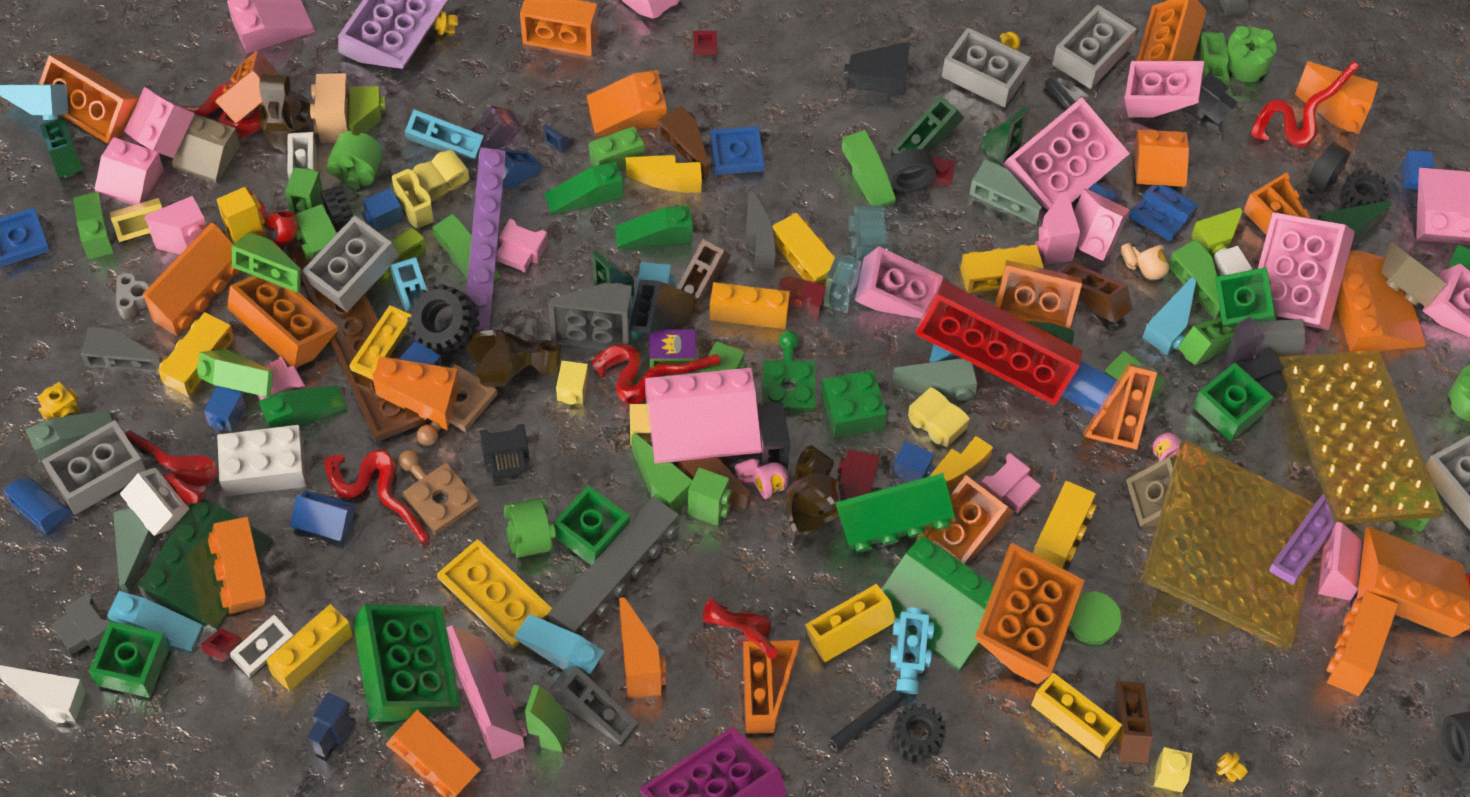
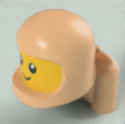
(1151, 262)

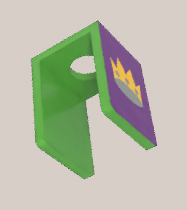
(672, 347)

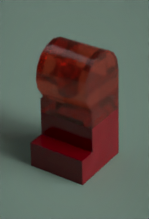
(804, 294)

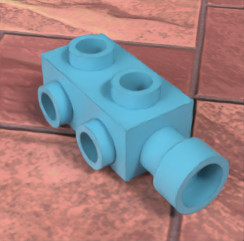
(911, 645)

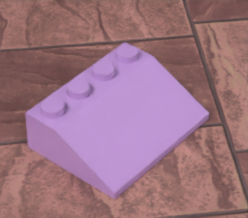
(388, 30)

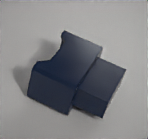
(331, 724)

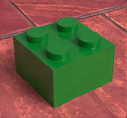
(1232, 402)
(853, 404)
(590, 524)
(129, 659)

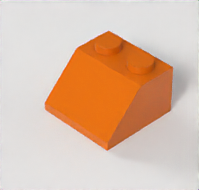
(1161, 157)

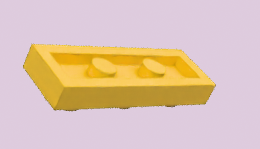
(381, 341)

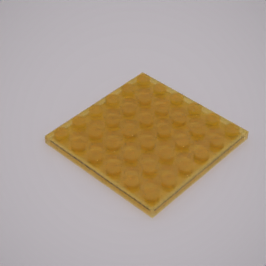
(1220, 540)

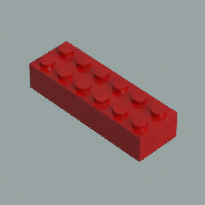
(999, 342)

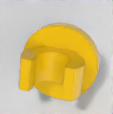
(445, 23)
(1011, 40)
(1230, 766)

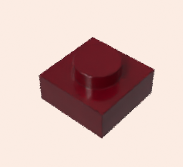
(705, 42)
(944, 170)
(221, 644)

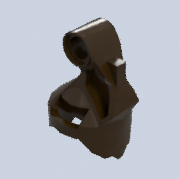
(281, 110)
(503, 355)
(812, 492)

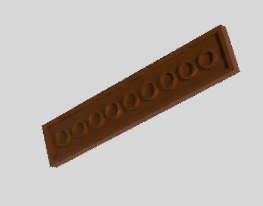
(353, 330)

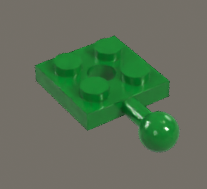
(798, 372)

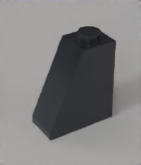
(879, 69)
(660, 307)
(773, 434)

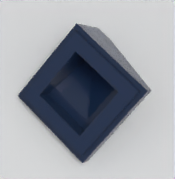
(556, 139)

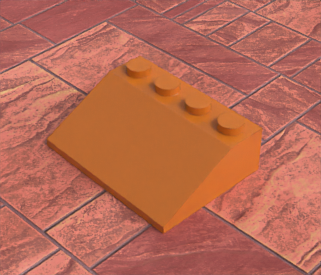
(1372, 311)
(1421, 582)
(1028, 613)

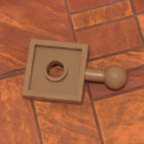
(464, 412)
(440, 481)

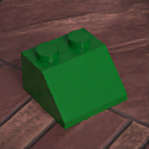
(1245, 296)

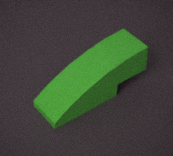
(1214, 54)
(868, 169)
(456, 241)
(547, 719)

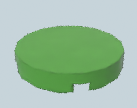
(1095, 618)

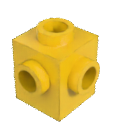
(58, 402)

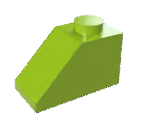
(365, 108)
(1217, 230)

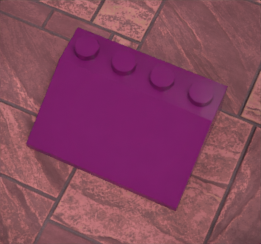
(720, 769)

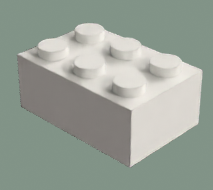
(261, 460)

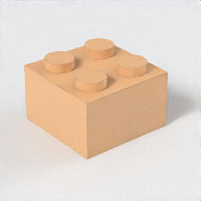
(330, 106)

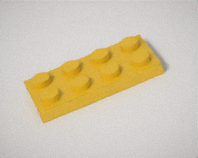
(492, 591)

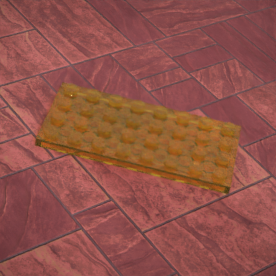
(1359, 438)

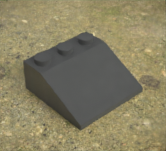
(592, 317)

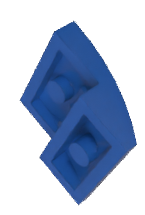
(1163, 211)

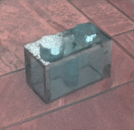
(868, 230)
(842, 283)

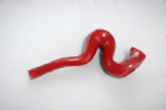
(243, 127)
(1297, 137)
(284, 222)
(636, 394)
(384, 462)
(190, 473)
(754, 626)

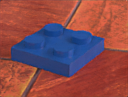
(737, 150)
(21, 237)

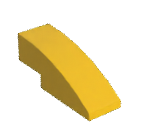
(665, 173)
(967, 463)

